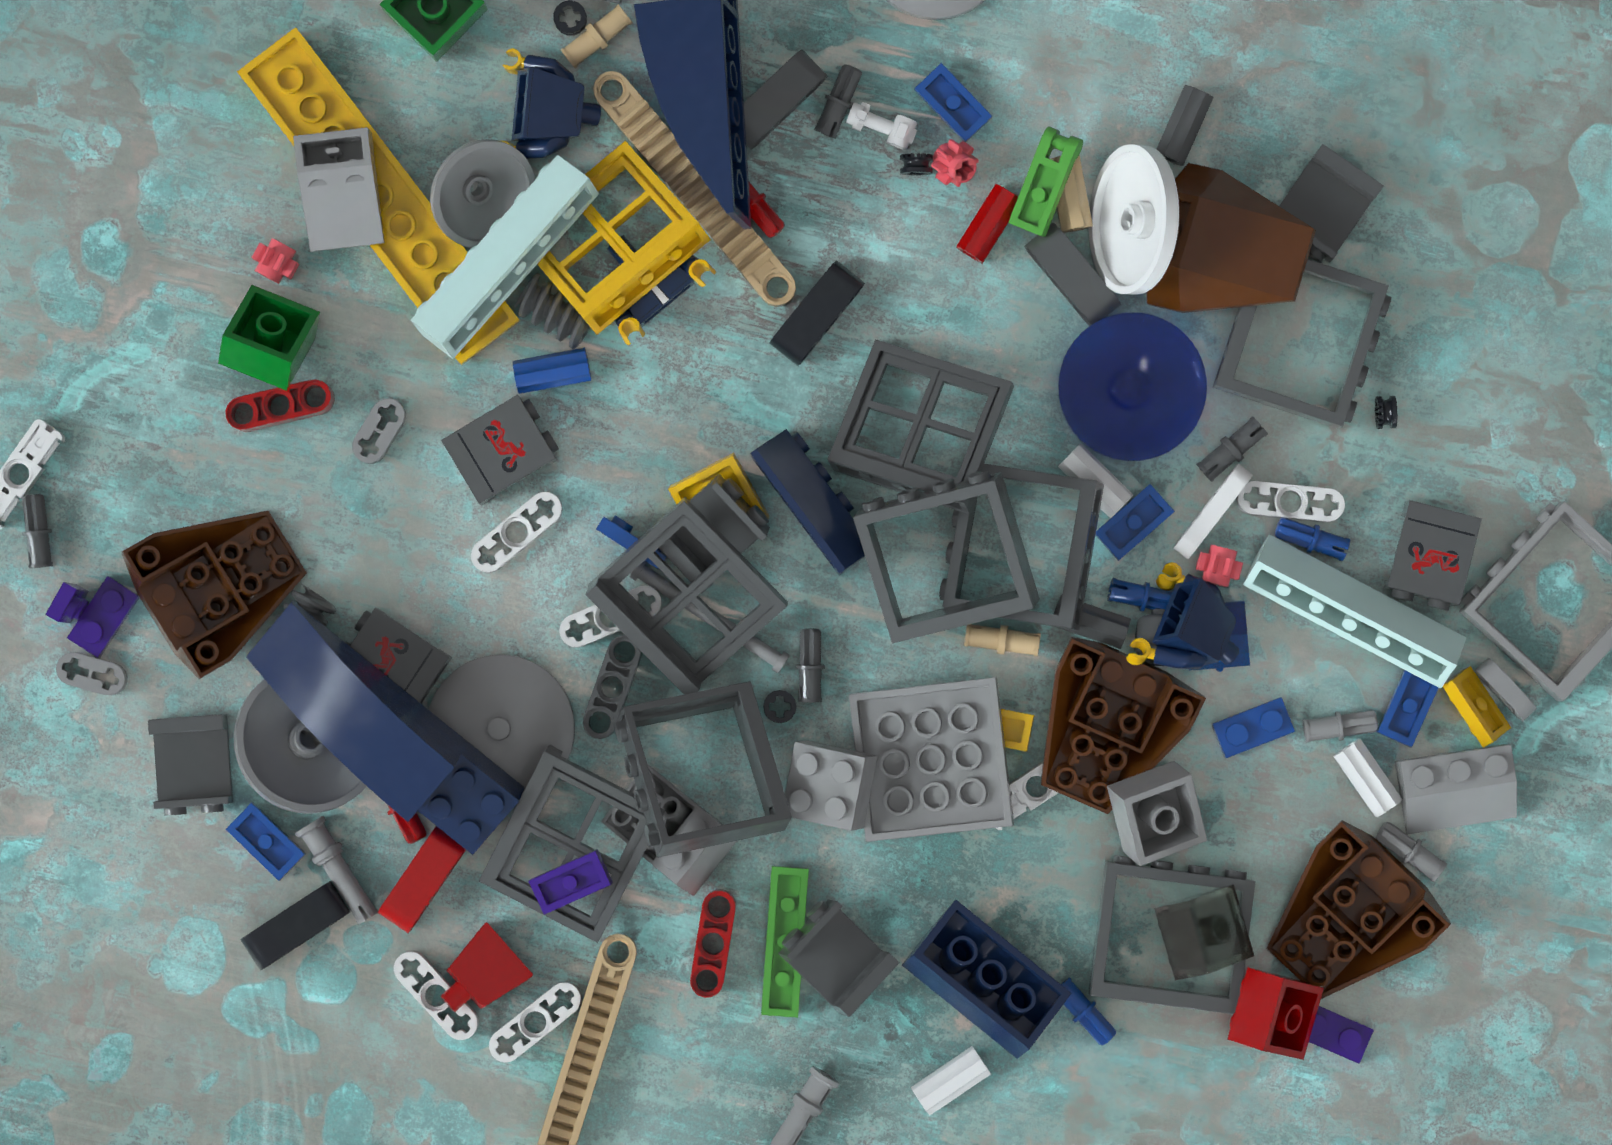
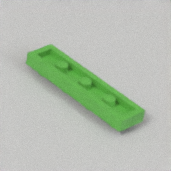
(785, 913)

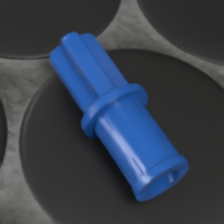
(1312, 538)
(1138, 595)
(1087, 1014)

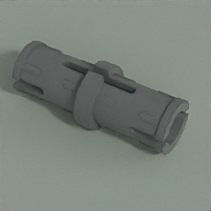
(1232, 449)

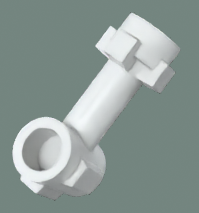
(900, 131)

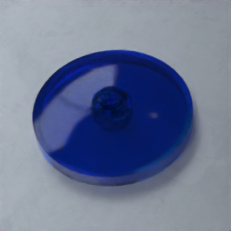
(1132, 387)

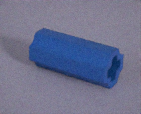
(551, 370)

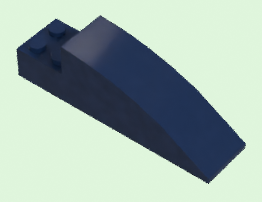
(698, 81)
(383, 731)

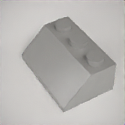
(1457, 788)

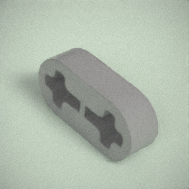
(371, 426)
(94, 665)
(1505, 689)

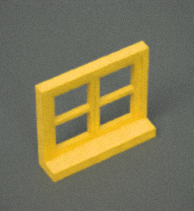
(641, 269)

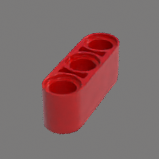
(261, 405)
(421, 880)
(713, 961)

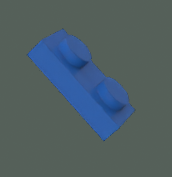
(953, 102)
(1134, 522)
(619, 531)
(1407, 709)
(1253, 727)
(265, 841)

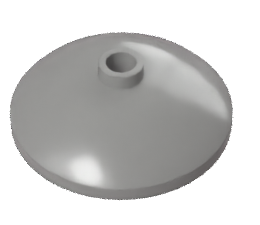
(501, 177)

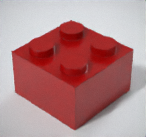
(1275, 1013)

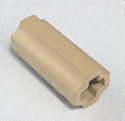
(1073, 205)

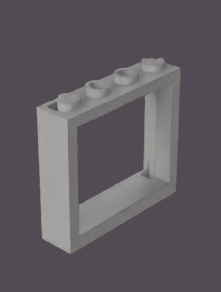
(1502, 569)

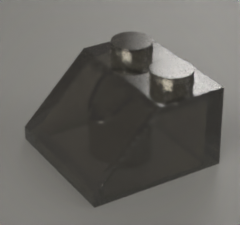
(1204, 932)

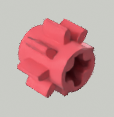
(954, 162)
(275, 260)
(1219, 566)

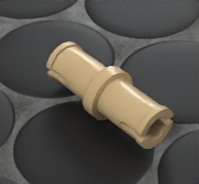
(596, 36)
(1002, 639)

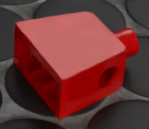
(484, 971)

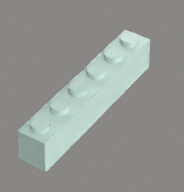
(504, 256)
(1355, 611)

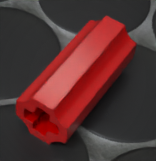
(988, 224)

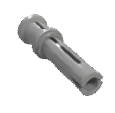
(327, 853)
(806, 1106)

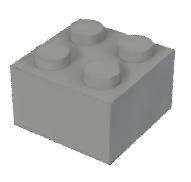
(830, 784)
(1157, 813)

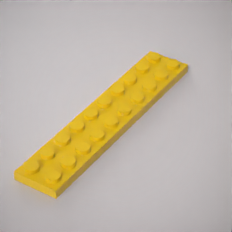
(309, 100)

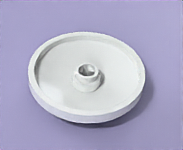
(1133, 219)

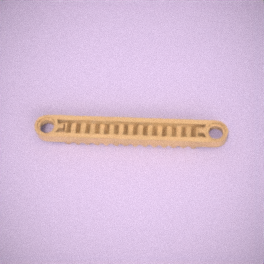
(664, 155)
(588, 1045)

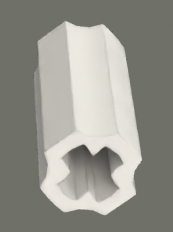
(1085, 465)
(1368, 778)
(950, 1080)

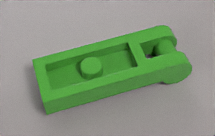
(1045, 182)

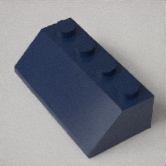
(811, 499)
(986, 979)

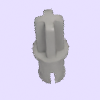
(1340, 726)
(1411, 851)

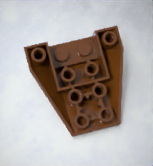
(1230, 247)
(213, 584)
(1110, 721)
(1354, 913)

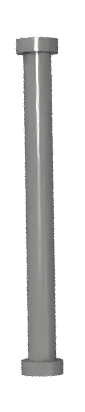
(671, 591)

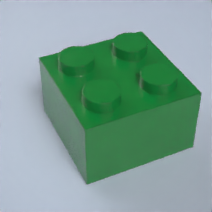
(434, 23)
(268, 337)

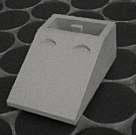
(339, 189)
(682, 815)

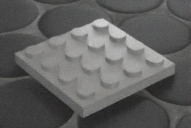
(936, 759)

